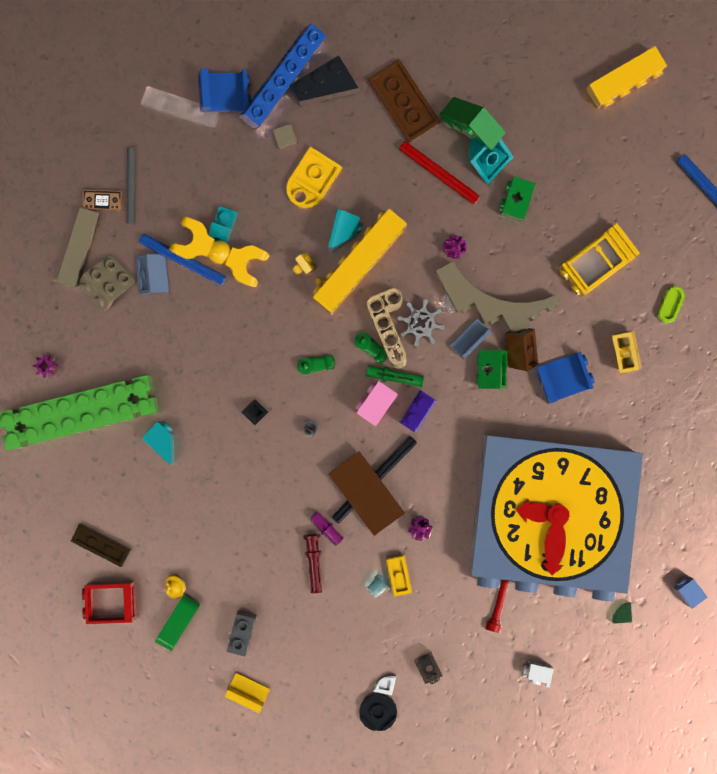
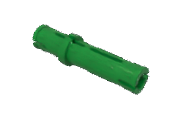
(372, 372)

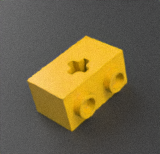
(627, 351)

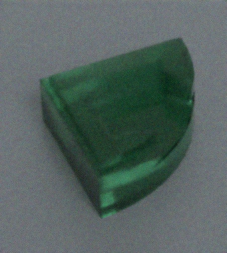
(623, 614)

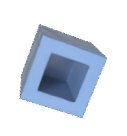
(690, 591)

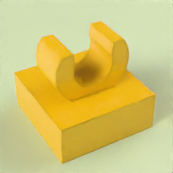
(305, 264)

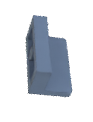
(152, 274)
(470, 338)

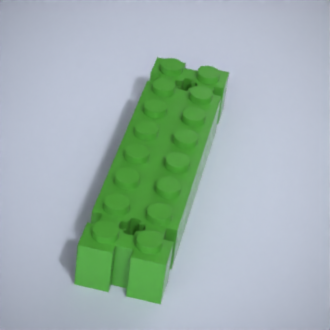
(78, 412)

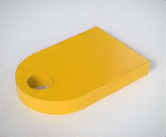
(313, 178)

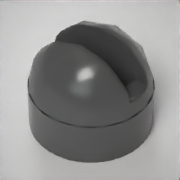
(311, 425)

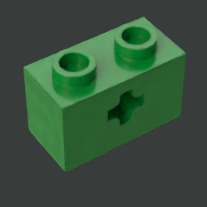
(524, 190)
(498, 377)

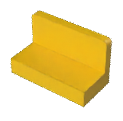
(247, 692)

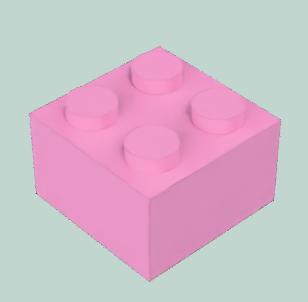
(376, 403)

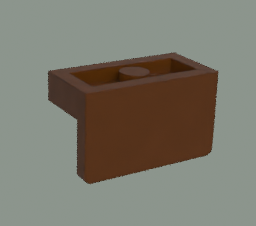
(522, 349)

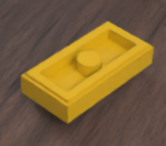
(399, 575)

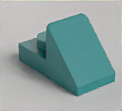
(223, 224)

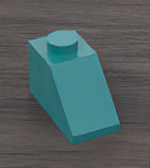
(161, 441)

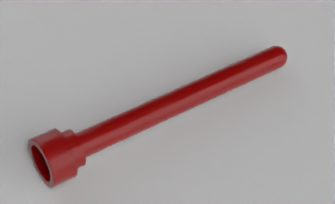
(494, 622)

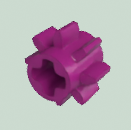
(455, 246)
(45, 360)
(420, 528)

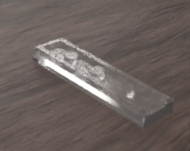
(178, 107)

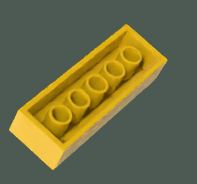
(360, 261)

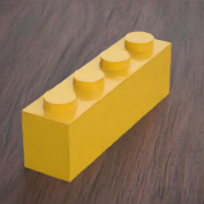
(626, 77)

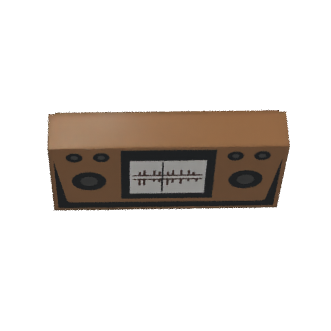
(102, 200)

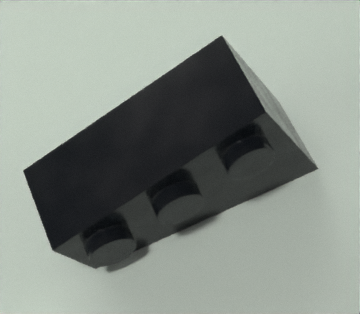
(324, 83)

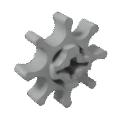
(426, 331)

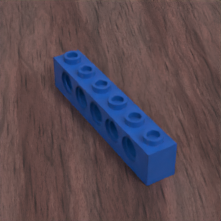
(282, 76)

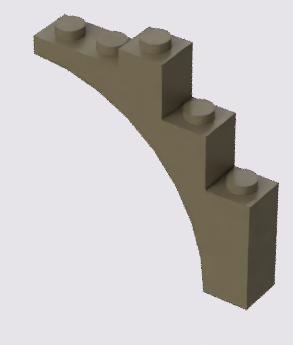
(464, 294)

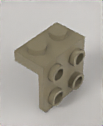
(105, 282)

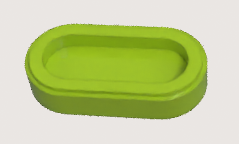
(671, 304)

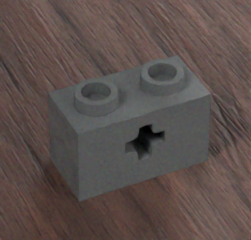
(241, 633)

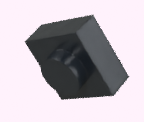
(254, 412)

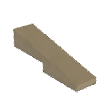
(77, 248)

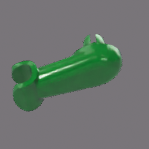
(371, 347)
(315, 364)

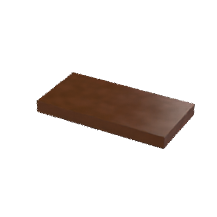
(404, 101)
(366, 493)

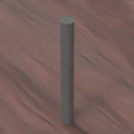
(130, 184)

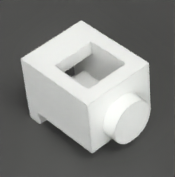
(538, 673)

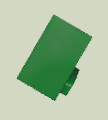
(472, 121)

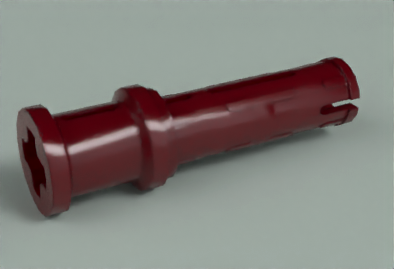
(313, 553)

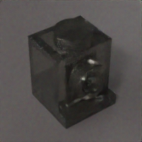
(428, 676)

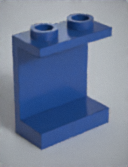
(223, 91)
(564, 377)

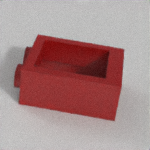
(129, 603)

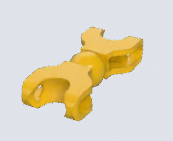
(219, 252)

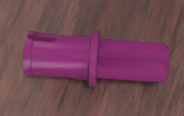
(326, 528)

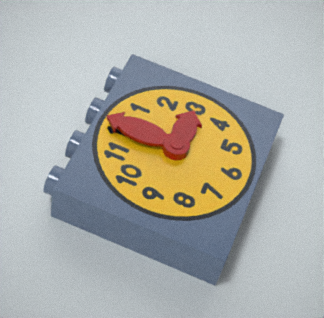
(555, 517)

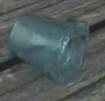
(378, 586)

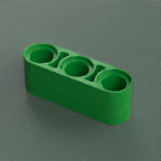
(177, 623)

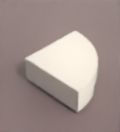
(385, 684)

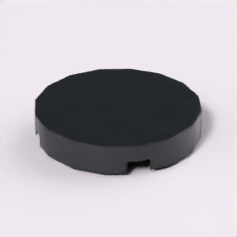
(378, 711)

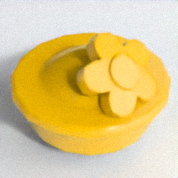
(174, 586)

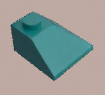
(489, 162)
(344, 229)

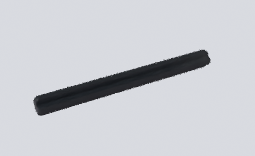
(382, 471)

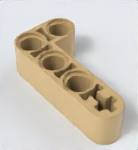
(388, 331)

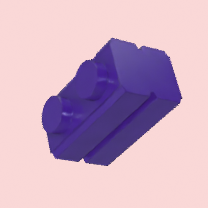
(417, 411)

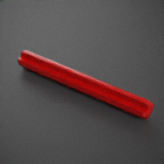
(439, 172)

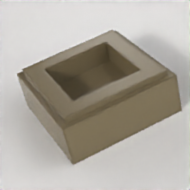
(285, 136)

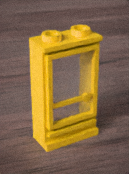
(598, 260)

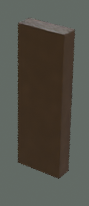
(100, 545)

